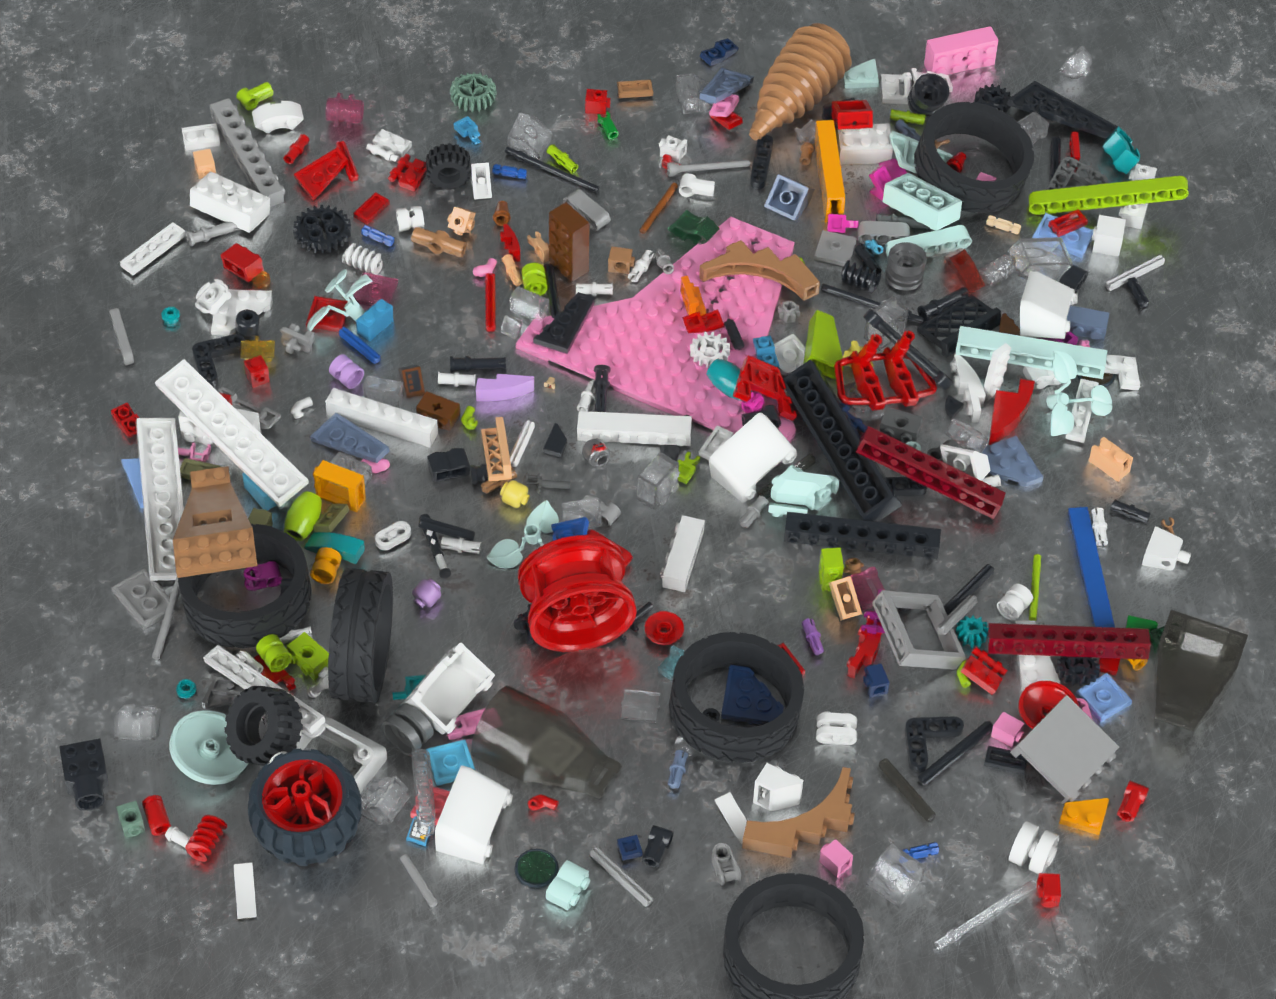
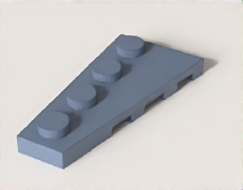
(349, 438)

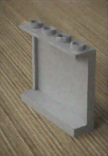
(1067, 748)

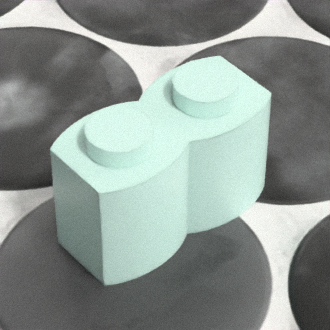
(567, 885)

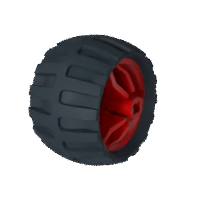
(303, 777)

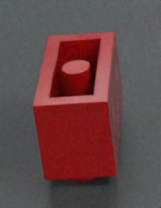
(242, 262)

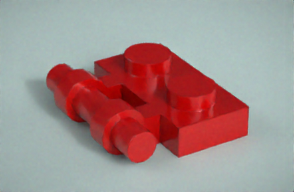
(413, 176)
(981, 674)

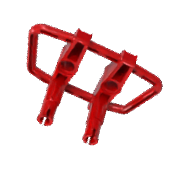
(896, 370)

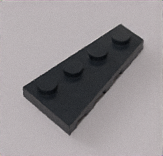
(566, 325)

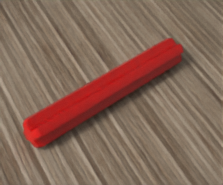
(490, 302)

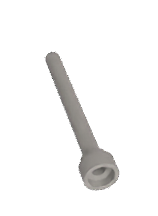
(674, 169)

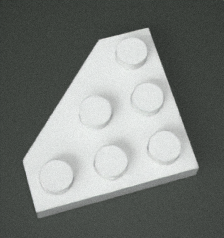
(224, 320)

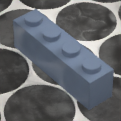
(1088, 322)

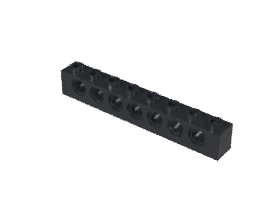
(862, 535)

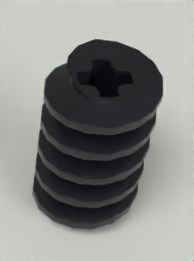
(860, 277)

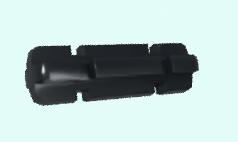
(1138, 292)
(734, 334)

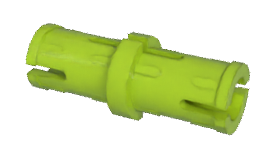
(907, 117)
(562, 158)

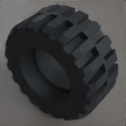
(245, 718)

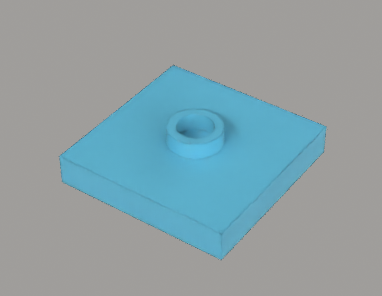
(448, 759)

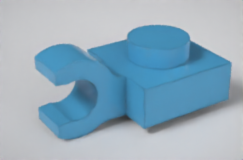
(467, 127)

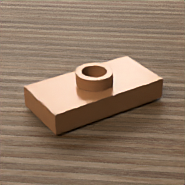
(637, 88)

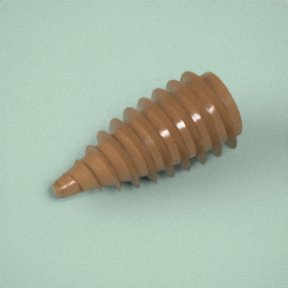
(800, 77)

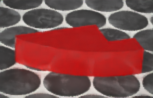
(1010, 410)

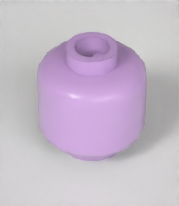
(426, 593)

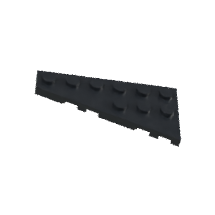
(1060, 109)

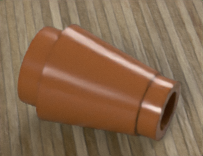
(501, 214)

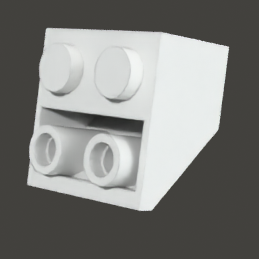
(777, 789)

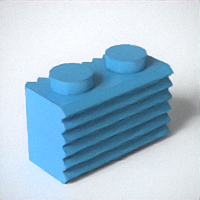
(375, 320)

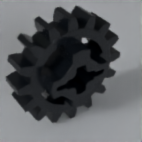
(993, 97)
(1078, 669)

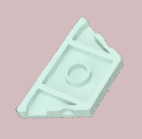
(905, 148)

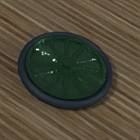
(536, 868)

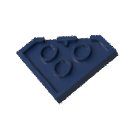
(748, 698)

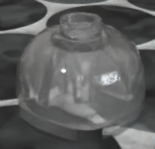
(1077, 64)

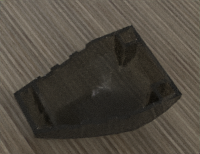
(1193, 668)

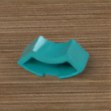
(1121, 150)

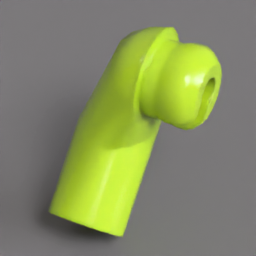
(467, 418)
(964, 680)

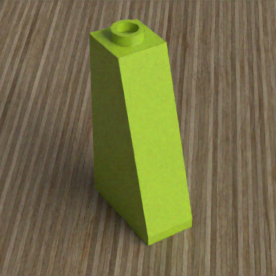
(823, 343)

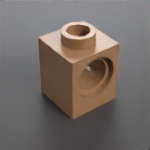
(620, 260)

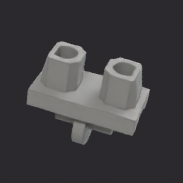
(295, 341)

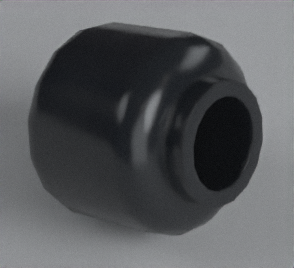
(247, 323)

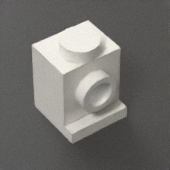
(674, 147)

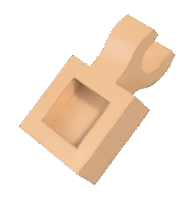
(540, 247)

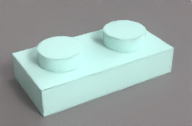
(780, 510)

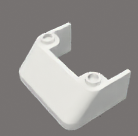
(364, 750)

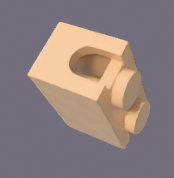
(1111, 459)
(845, 598)

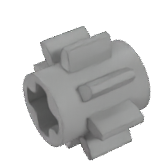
(789, 311)

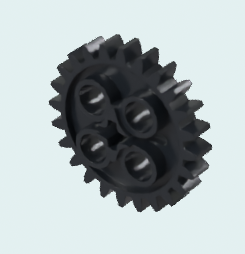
(334, 225)

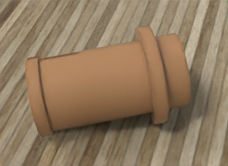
(807, 150)

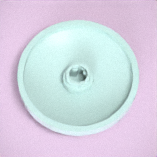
(201, 748)

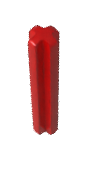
(350, 167)

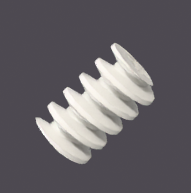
(362, 260)

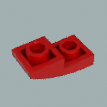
(510, 242)
(125, 419)

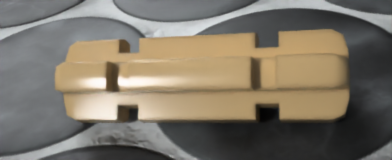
(1003, 224)

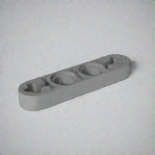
(121, 336)

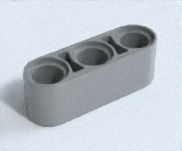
(588, 209)
(882, 231)

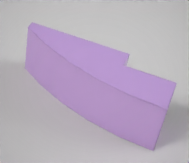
(503, 387)

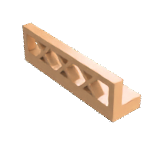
(502, 448)

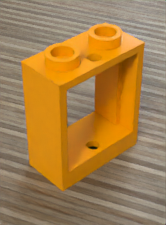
(335, 494)

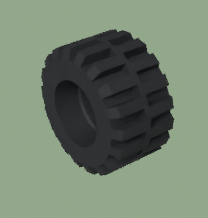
(448, 166)

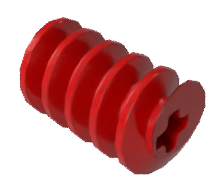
(205, 837)

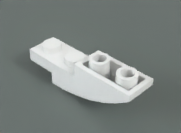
(969, 385)

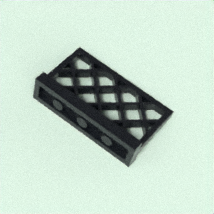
(948, 345)

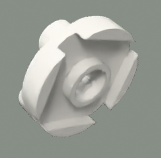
(219, 294)

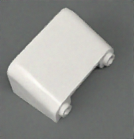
(1045, 307)
(750, 456)
(450, 688)
(470, 815)

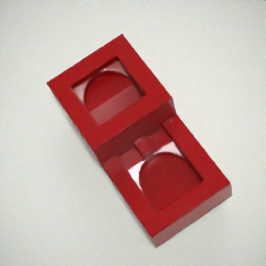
(703, 323)

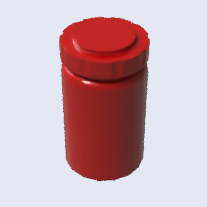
(156, 815)

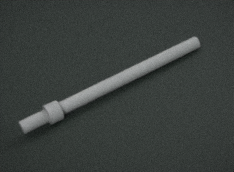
(166, 621)

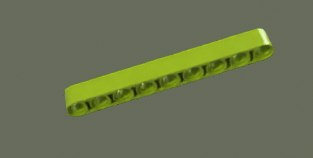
(1108, 195)

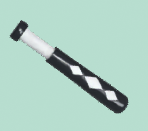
(435, 547)

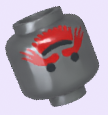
(596, 452)

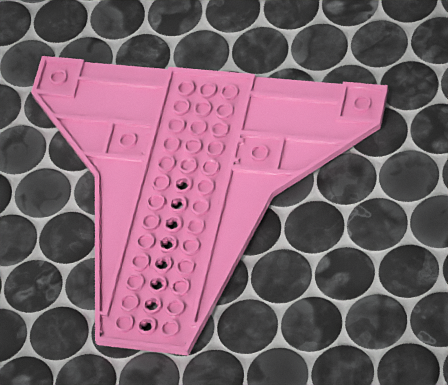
(649, 343)

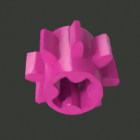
(754, 404)

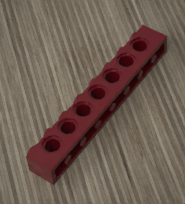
(931, 472)
(1068, 641)

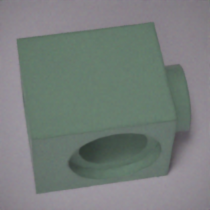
(128, 812)

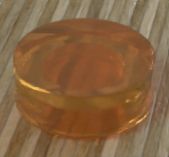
(261, 280)

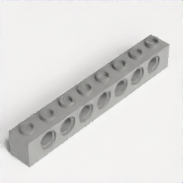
(246, 151)

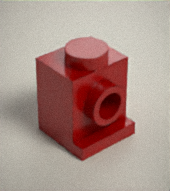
(1049, 889)

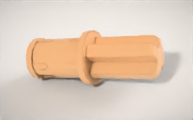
(512, 270)

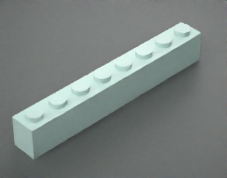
(1029, 351)

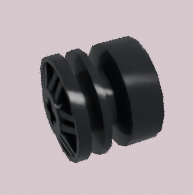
(928, 94)

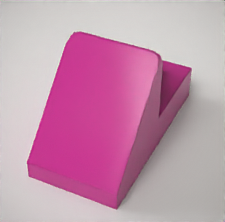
(879, 178)

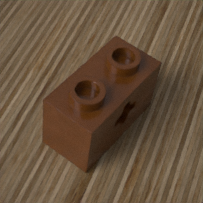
(439, 408)

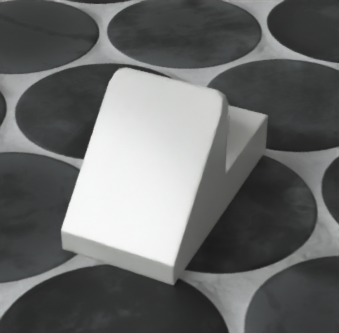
(481, 181)

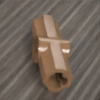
(439, 242)

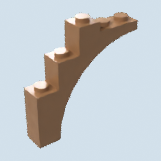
(764, 263)
(783, 836)

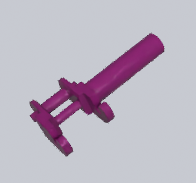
(873, 616)

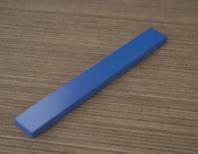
(1090, 567)

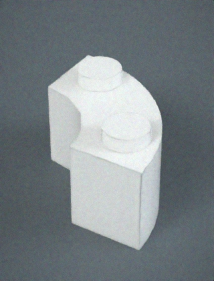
(276, 116)

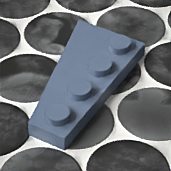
(724, 84)

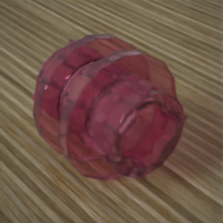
(344, 110)

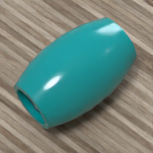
(724, 376)

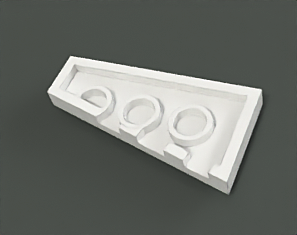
(1035, 667)

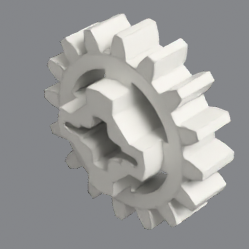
(709, 349)

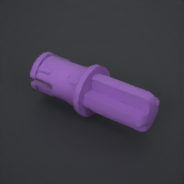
(812, 636)

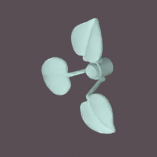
(352, 308)
(1061, 419)
(507, 553)

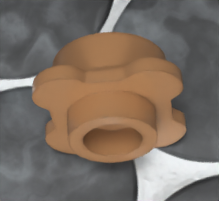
(853, 566)

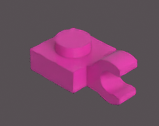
(838, 223)

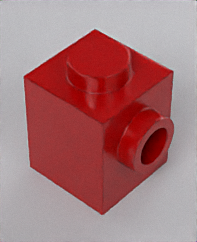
(596, 101)
(256, 371)

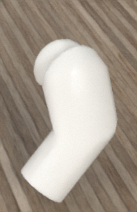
(300, 405)
(249, 660)

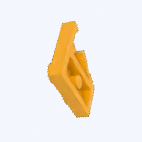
(1085, 814)

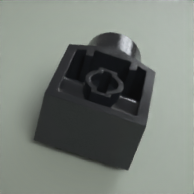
(85, 773)

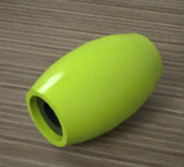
(302, 515)

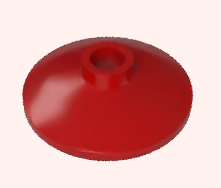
(666, 622)

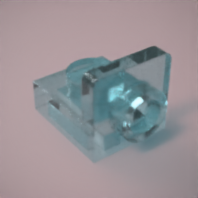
(668, 665)

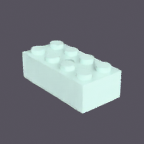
(922, 201)

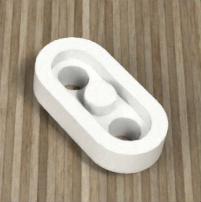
(391, 535)

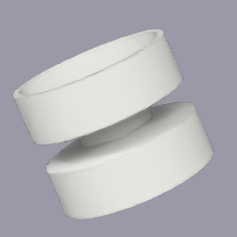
(1039, 850)

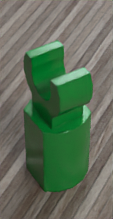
(608, 126)

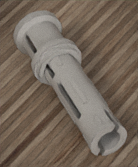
(204, 234)

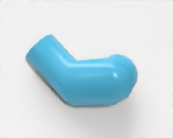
(876, 249)

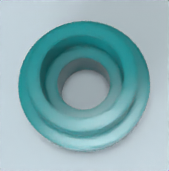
(170, 315)
(186, 684)

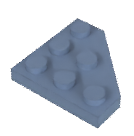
(1012, 462)

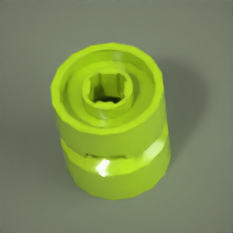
(534, 278)
(274, 653)

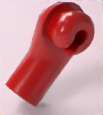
(541, 801)

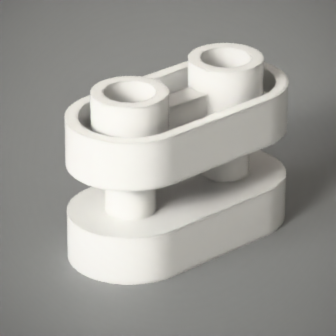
(836, 728)

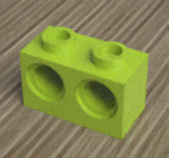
(830, 567)

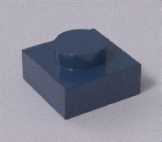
(629, 847)

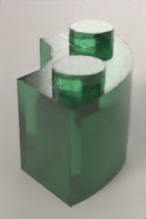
(693, 228)

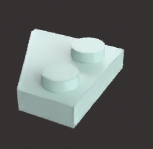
(862, 76)

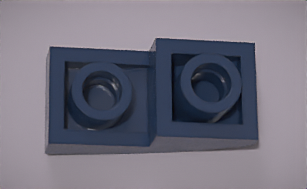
(722, 50)

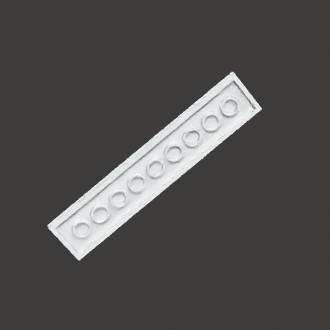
(232, 433)
(160, 492)

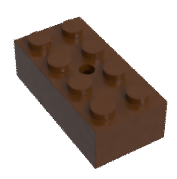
(568, 241)

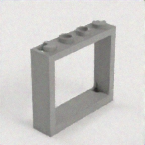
(906, 655)

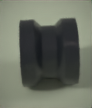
(479, 473)

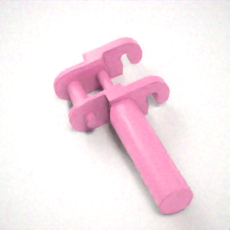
(191, 453)

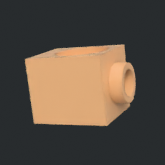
(204, 162)

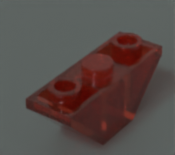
(965, 270)

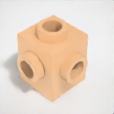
(461, 220)

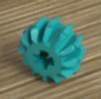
(972, 631)

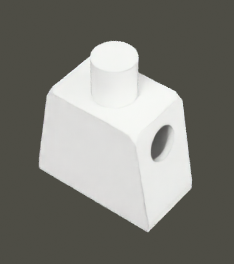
(1164, 550)

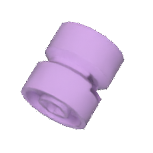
(346, 371)

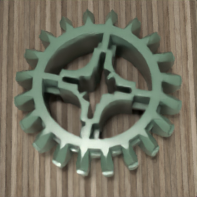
(473, 92)

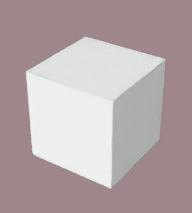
(1108, 235)

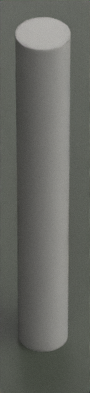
(418, 881)

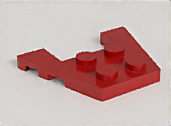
(765, 379)

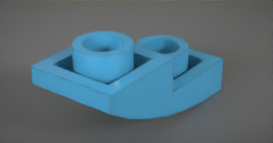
(765, 350)

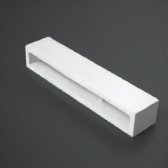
(382, 417)
(634, 428)

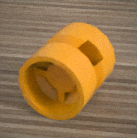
(325, 565)

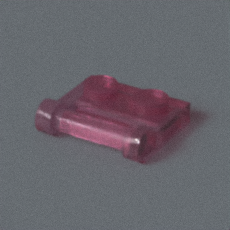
(864, 593)

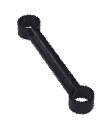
(937, 375)

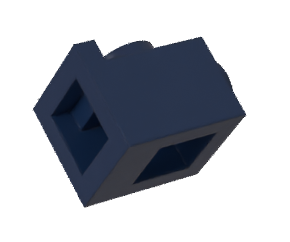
(876, 680)

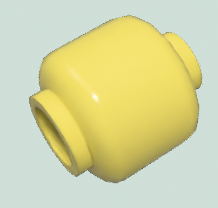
(514, 494)

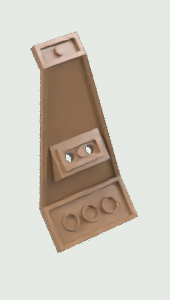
(218, 544)

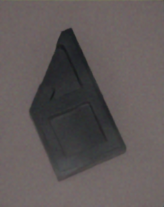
(556, 442)

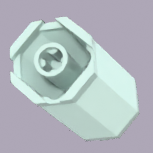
(804, 488)

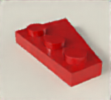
(320, 173)

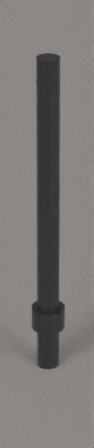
(522, 156)
(865, 301)

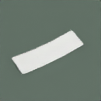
(732, 815)
(245, 890)

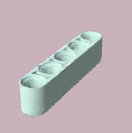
(937, 241)

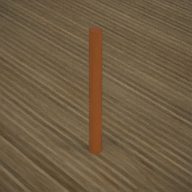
(658, 208)

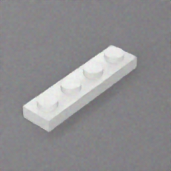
(152, 248)
(996, 371)
(1081, 411)

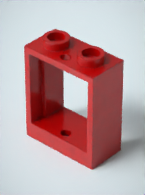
(848, 111)

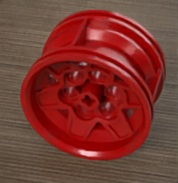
(576, 593)

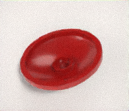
(1041, 698)

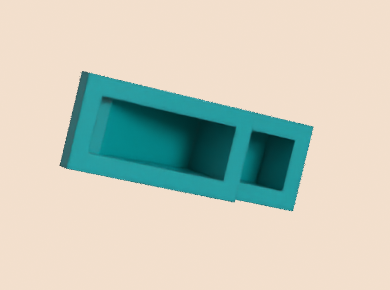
(347, 546)

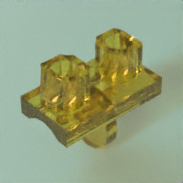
(255, 348)

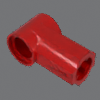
(1133, 797)

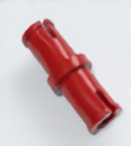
(296, 149)

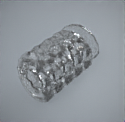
(997, 271)

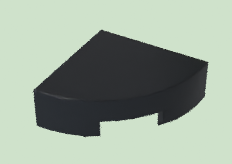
(953, 406)

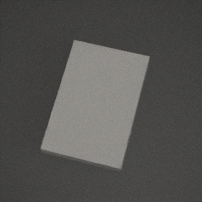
(143, 598)

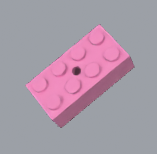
(961, 51)

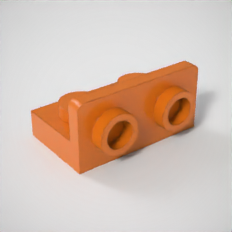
(691, 297)

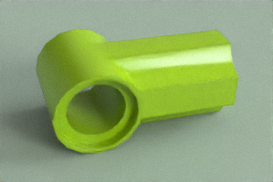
(252, 97)

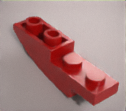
(865, 651)

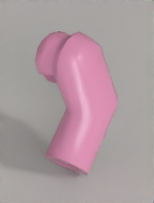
(378, 467)

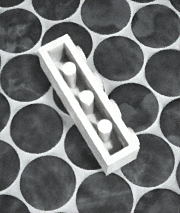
(1135, 213)
(683, 553)

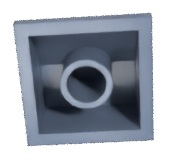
(789, 197)

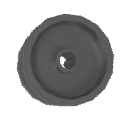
(407, 729)

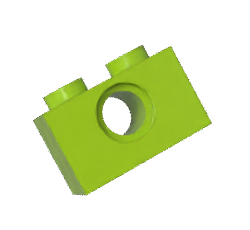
(305, 647)

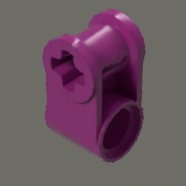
(264, 575)

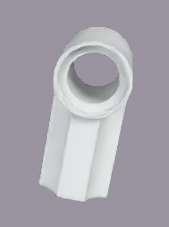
(691, 185)

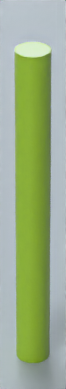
(1035, 587)

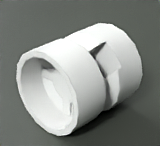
(409, 218)
(1014, 602)

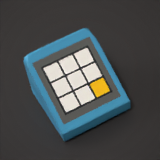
(414, 836)

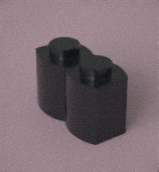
(448, 464)

